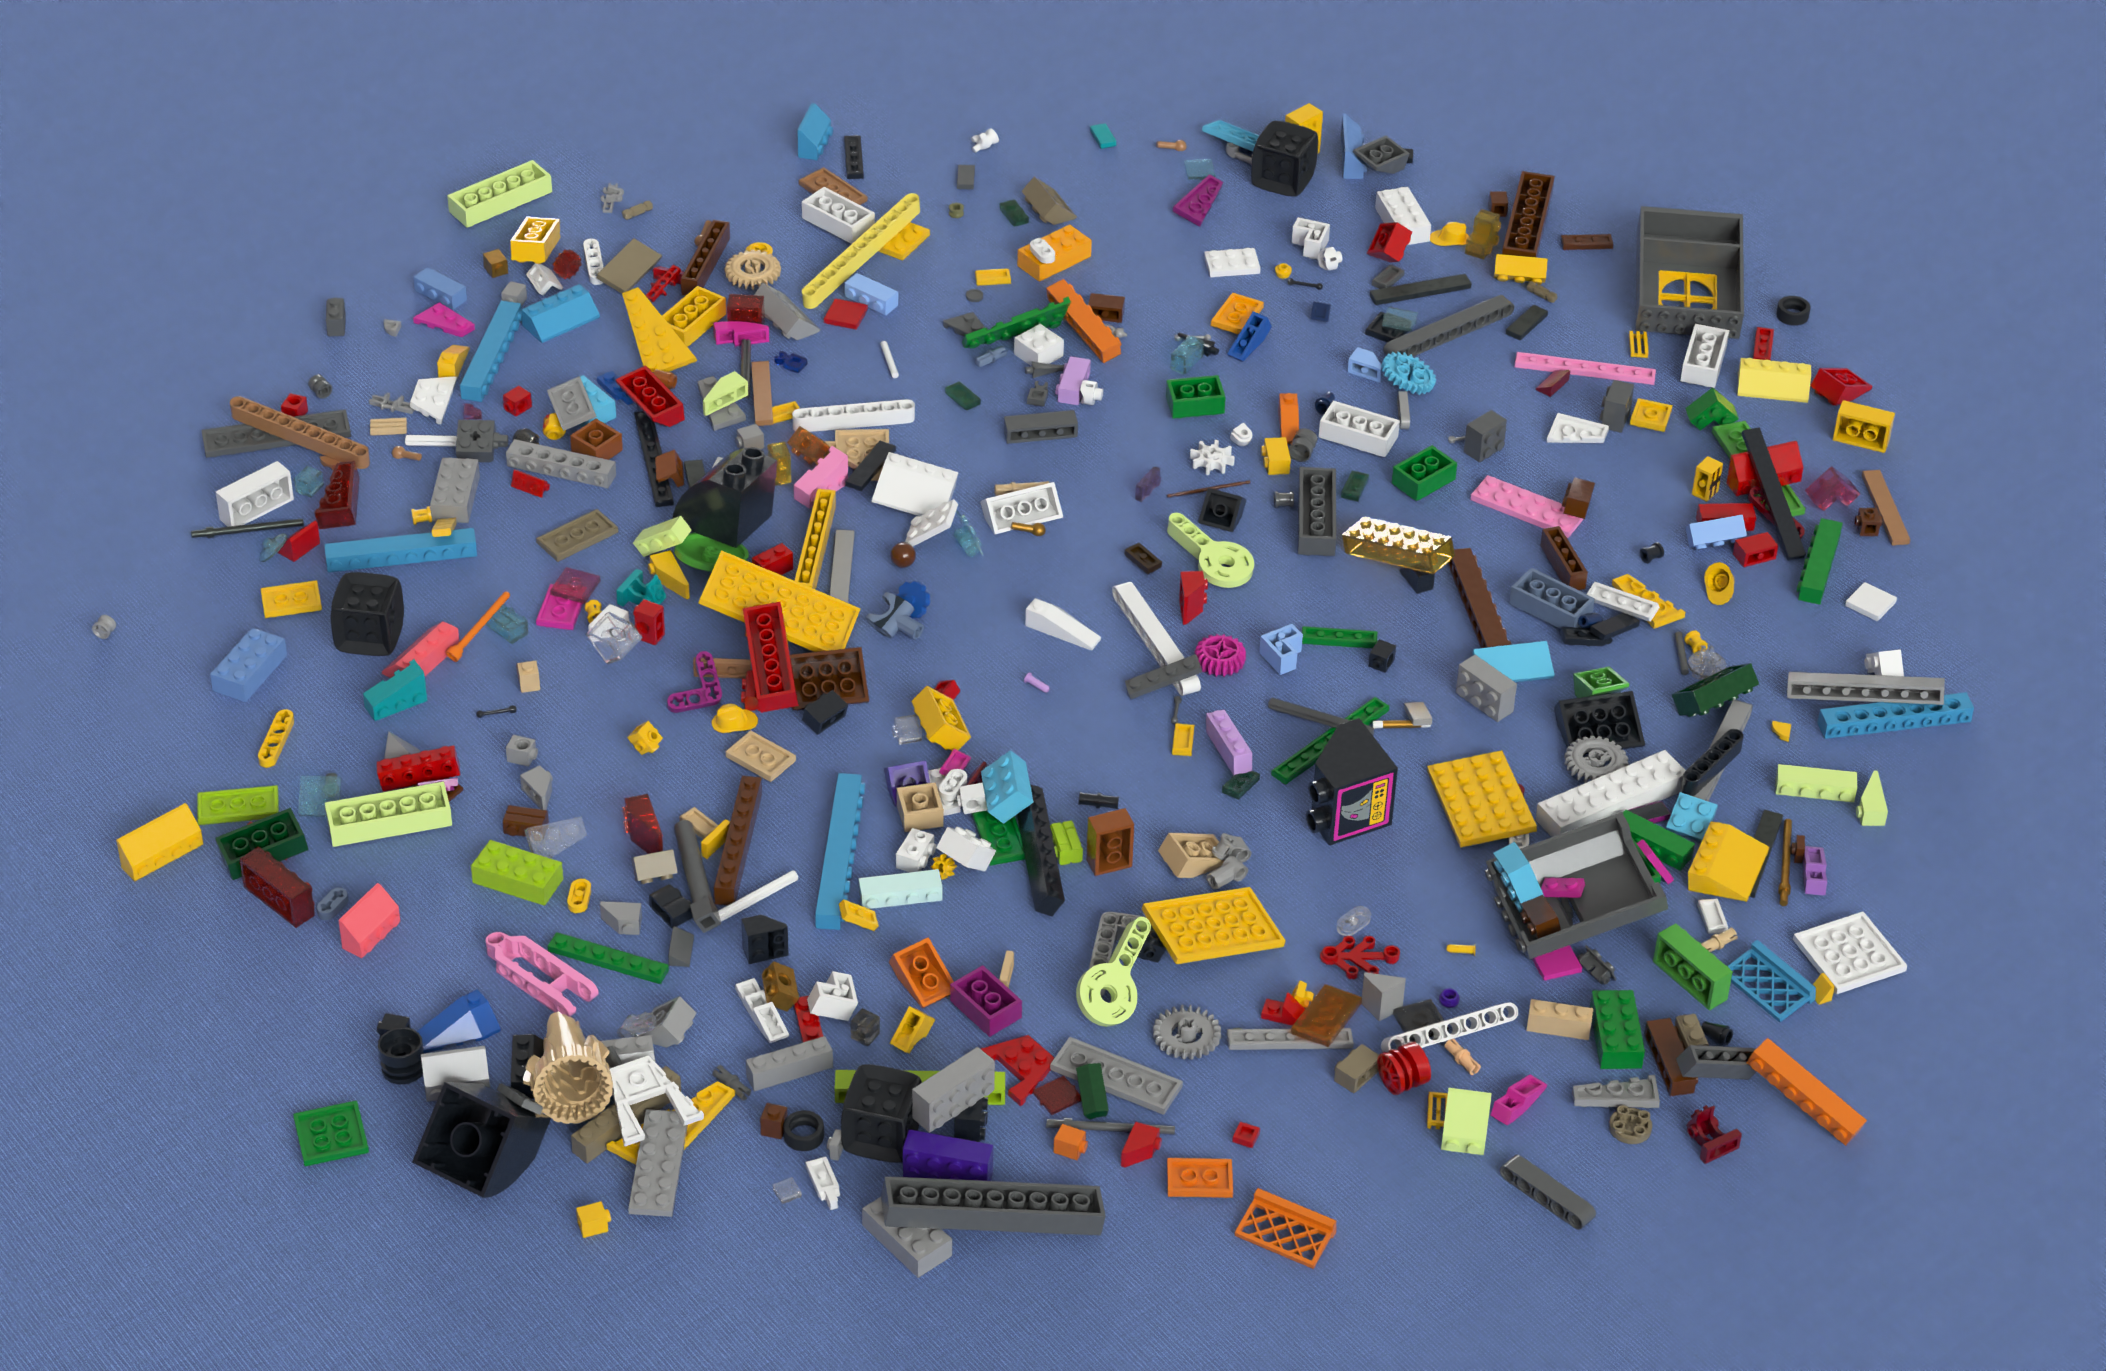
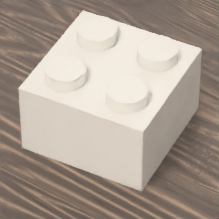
(1038, 345)
(966, 848)

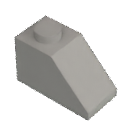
(537, 785)
(622, 916)

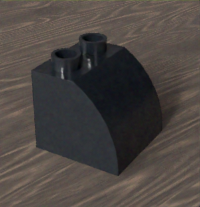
(731, 497)
(479, 1138)

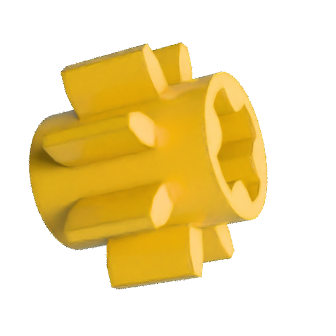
(945, 865)

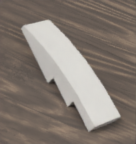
(761, 1012)

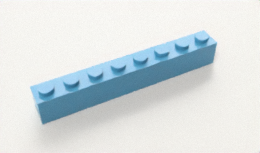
(491, 351)
(399, 550)

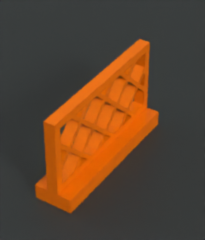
(1290, 1212)

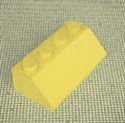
(1774, 380)

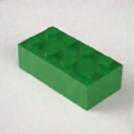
(1617, 1029)

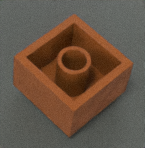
(597, 440)

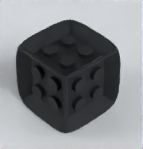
(1284, 158)
(367, 614)
(878, 1112)

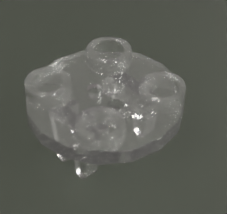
(1705, 662)

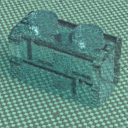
(1187, 354)
(508, 624)

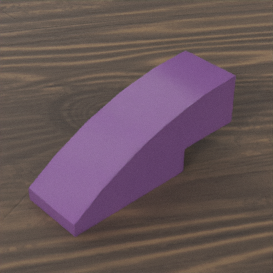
(1814, 871)

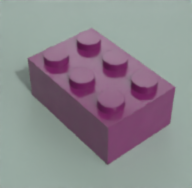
(986, 1001)

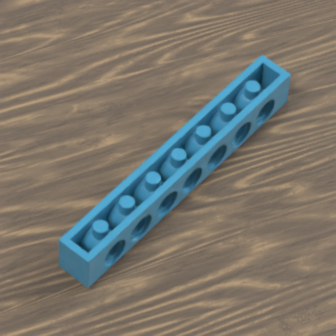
(1893, 716)

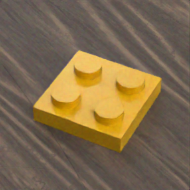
(1651, 415)

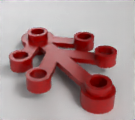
(1335, 955)

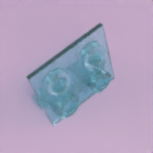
(966, 537)

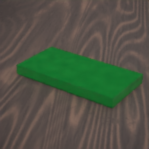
(1003, 837)

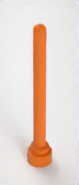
(455, 652)

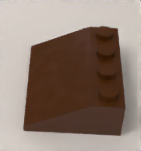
(828, 671)

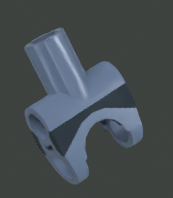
(896, 618)

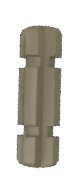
(637, 210)
(1542, 291)

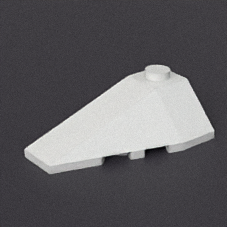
(1060, 624)

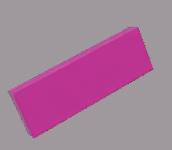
(1655, 861)

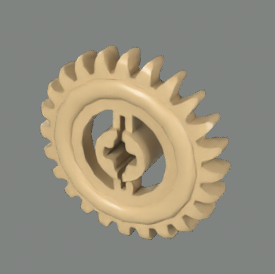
(752, 275)

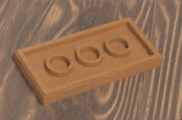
(825, 178)

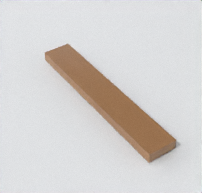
(762, 393)
(1886, 507)

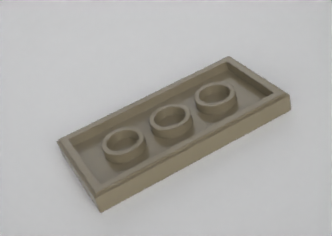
(629, 266)
(577, 535)

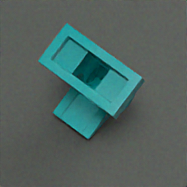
(635, 590)

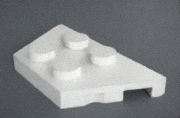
(433, 396)

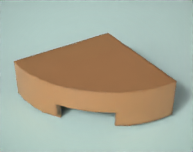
(329, 462)

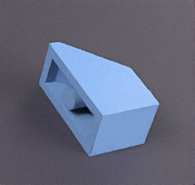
(1365, 364)

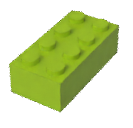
(517, 872)

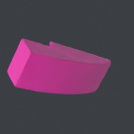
(736, 331)
(1517, 1099)

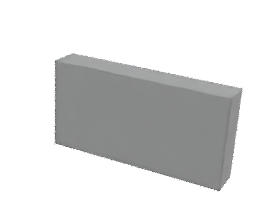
(1418, 713)

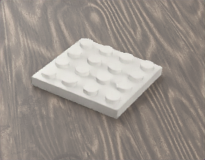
(1850, 952)

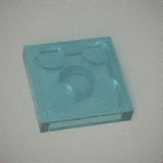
(317, 791)

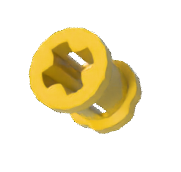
(426, 515)
(589, 607)
(1695, 641)

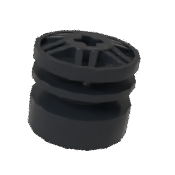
(401, 1055)

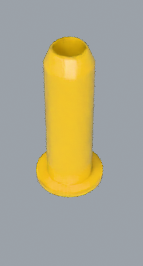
(1461, 948)

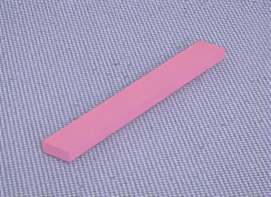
(1585, 368)

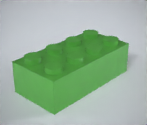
(1692, 966)

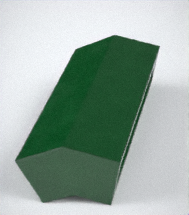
(1092, 1090)

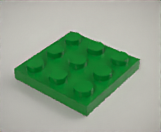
(330, 1133)

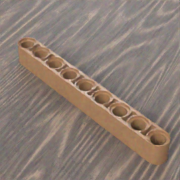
(299, 432)

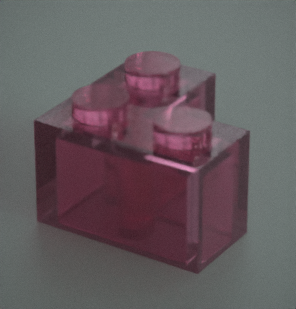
(1830, 487)

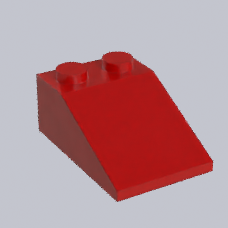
(1839, 385)

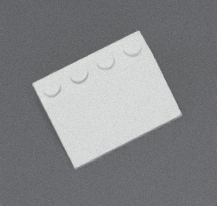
(913, 485)

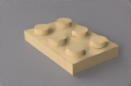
(760, 756)

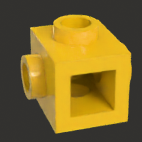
(645, 738)

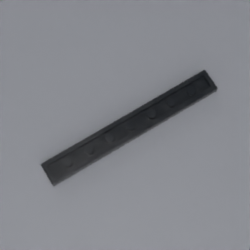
(651, 449)
(1773, 494)

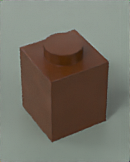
(1498, 203)
(773, 1120)

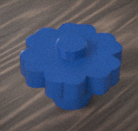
(916, 596)

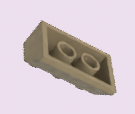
(1047, 202)

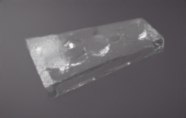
(555, 837)

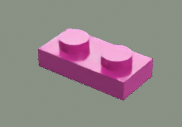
(1563, 887)

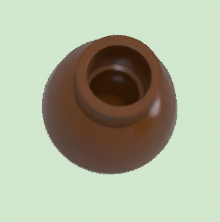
(903, 554)

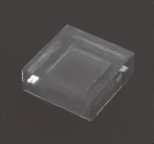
(787, 1190)

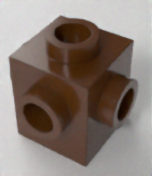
(1868, 521)

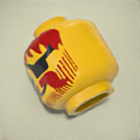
(552, 427)

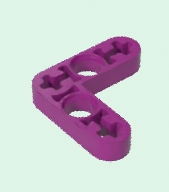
(703, 692)

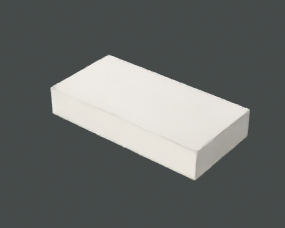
(1712, 916)

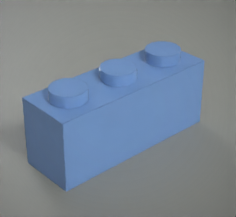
(440, 288)

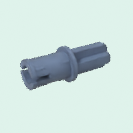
(990, 356)

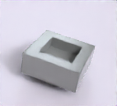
(835, 1145)

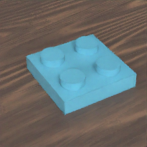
(1691, 816)

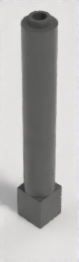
(703, 909)

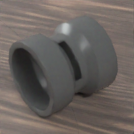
(320, 386)

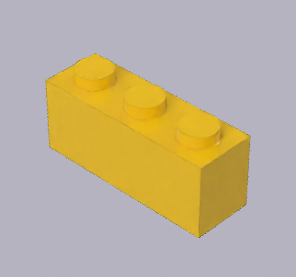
(1520, 268)

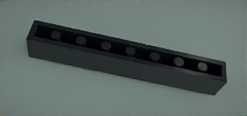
(1040, 855)

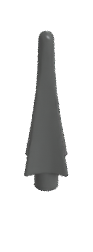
(1039, 369)

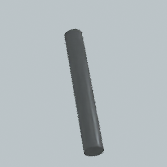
(1681, 653)

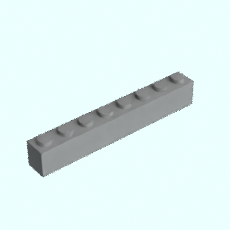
(1866, 688)

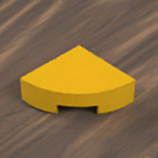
(1781, 729)

